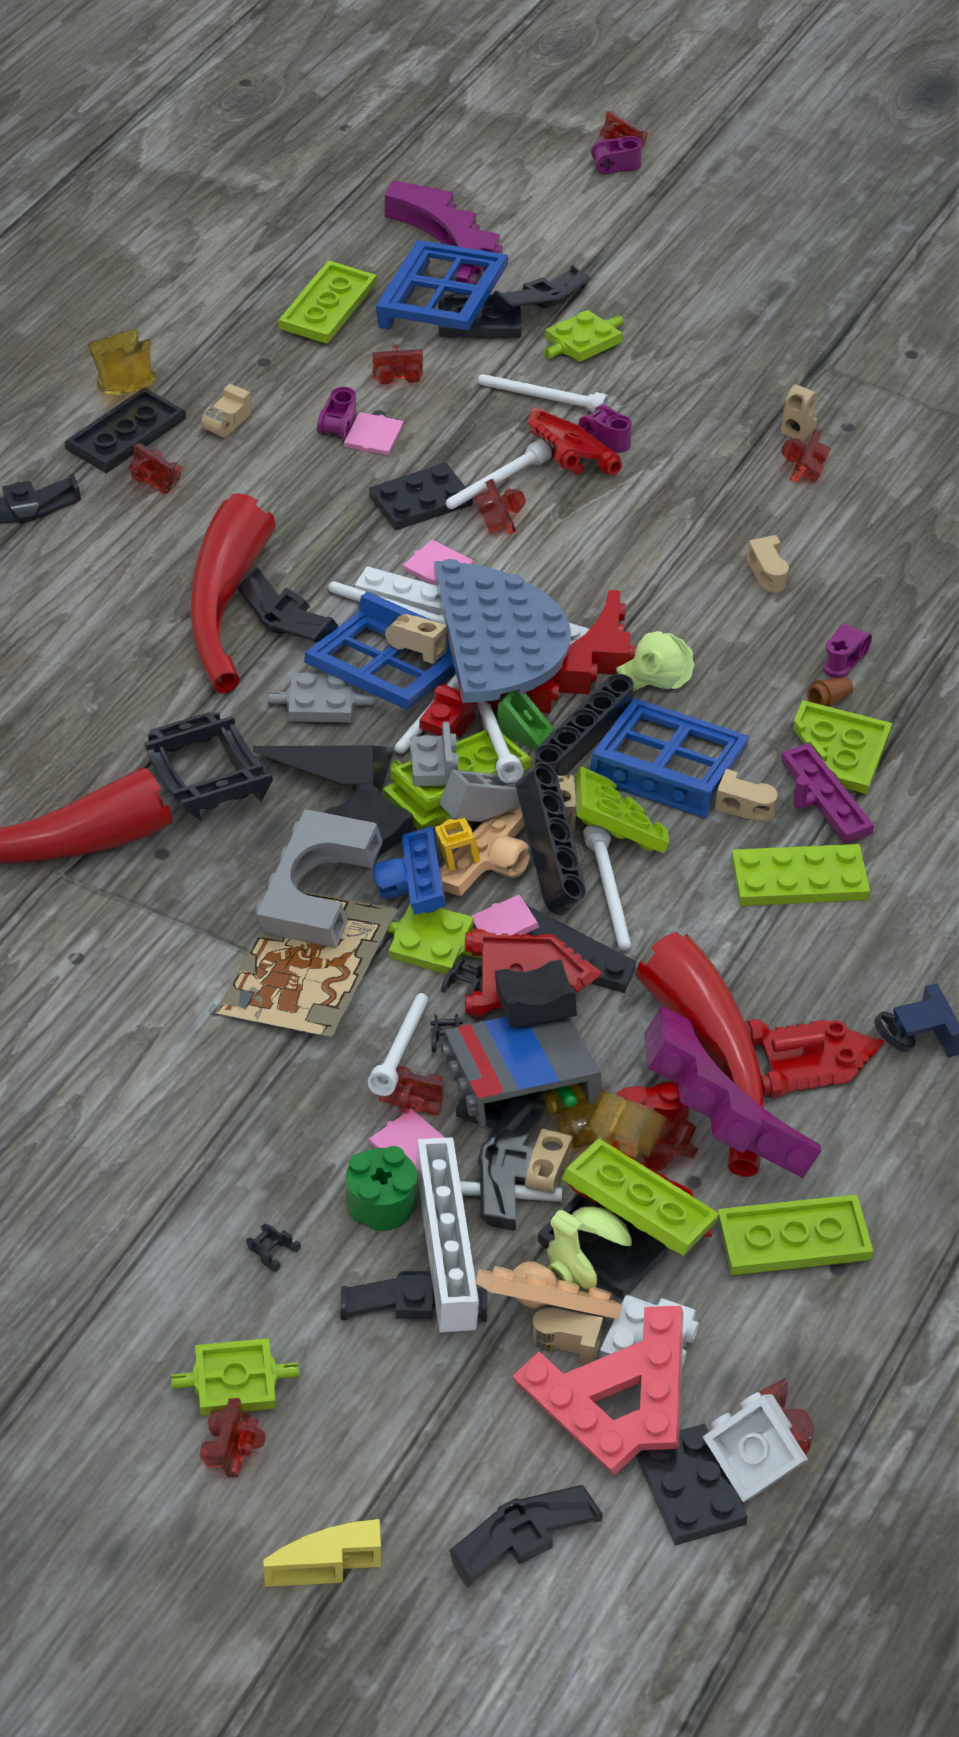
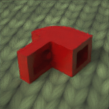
(448, 708)

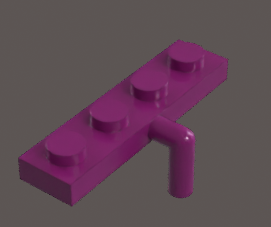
(820, 787)

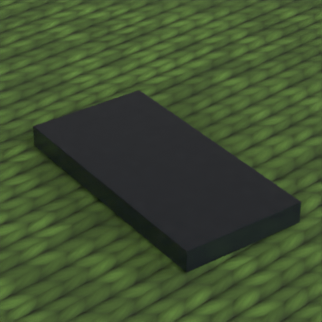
(112, 436)

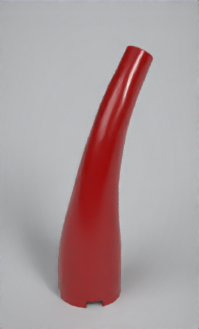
(225, 556)
(94, 823)
(693, 988)

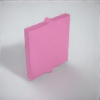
(373, 433)
(422, 562)
(506, 917)
(405, 1133)

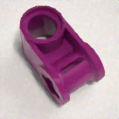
(620, 154)
(338, 412)
(609, 428)
(845, 650)

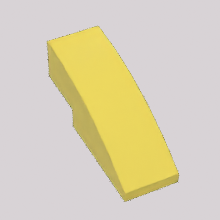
(324, 1555)

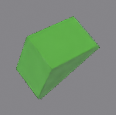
(522, 720)

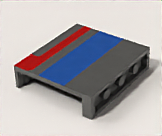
(508, 1062)

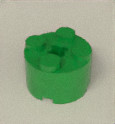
(381, 1188)

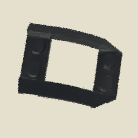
(210, 793)

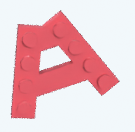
(572, 1395)

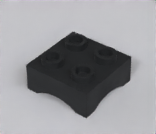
(373, 807)
(536, 995)

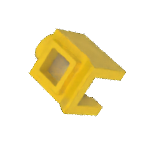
(454, 835)

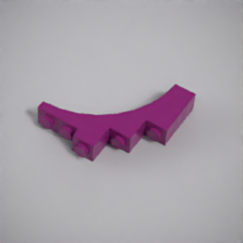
(437, 215)
(702, 1086)

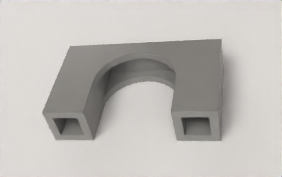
(315, 841)

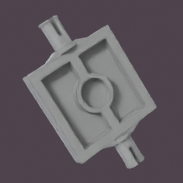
(320, 698)

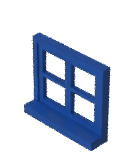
(411, 273)
(377, 615)
(654, 779)

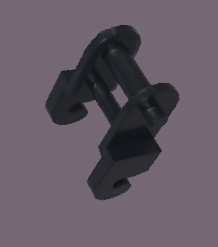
(452, 976)
(435, 1033)
(281, 1238)

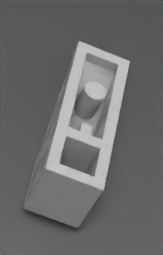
(478, 796)

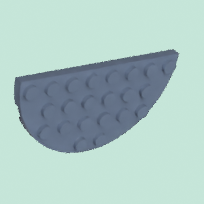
(499, 630)

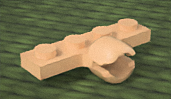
(497, 852)
(538, 1287)

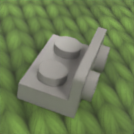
(433, 758)

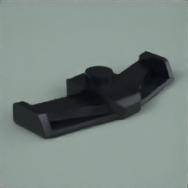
(542, 291)
(25, 505)
(284, 611)
(506, 1160)
(409, 1293)
(522, 1529)

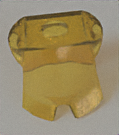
(122, 363)

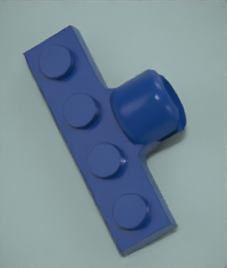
(414, 874)

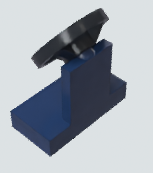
(920, 1017)

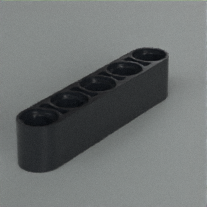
(586, 725)
(550, 838)

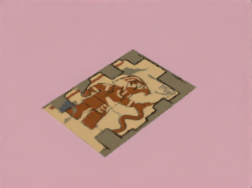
(306, 982)

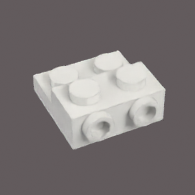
(629, 1326)
(755, 1445)

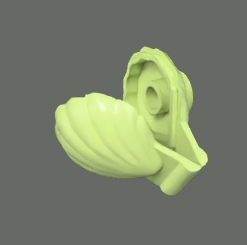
(660, 661)
(565, 1253)

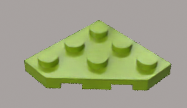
(844, 741)
(603, 806)

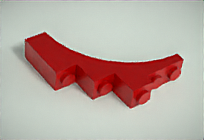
(595, 653)

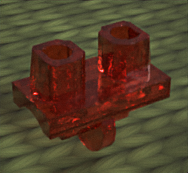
(620, 127)
(397, 364)
(808, 457)
(152, 467)
(509, 502)
(416, 1092)
(672, 1140)
(237, 1438)

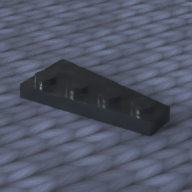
(615, 966)

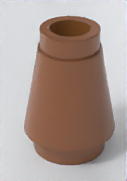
(829, 691)

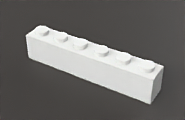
(446, 1235)

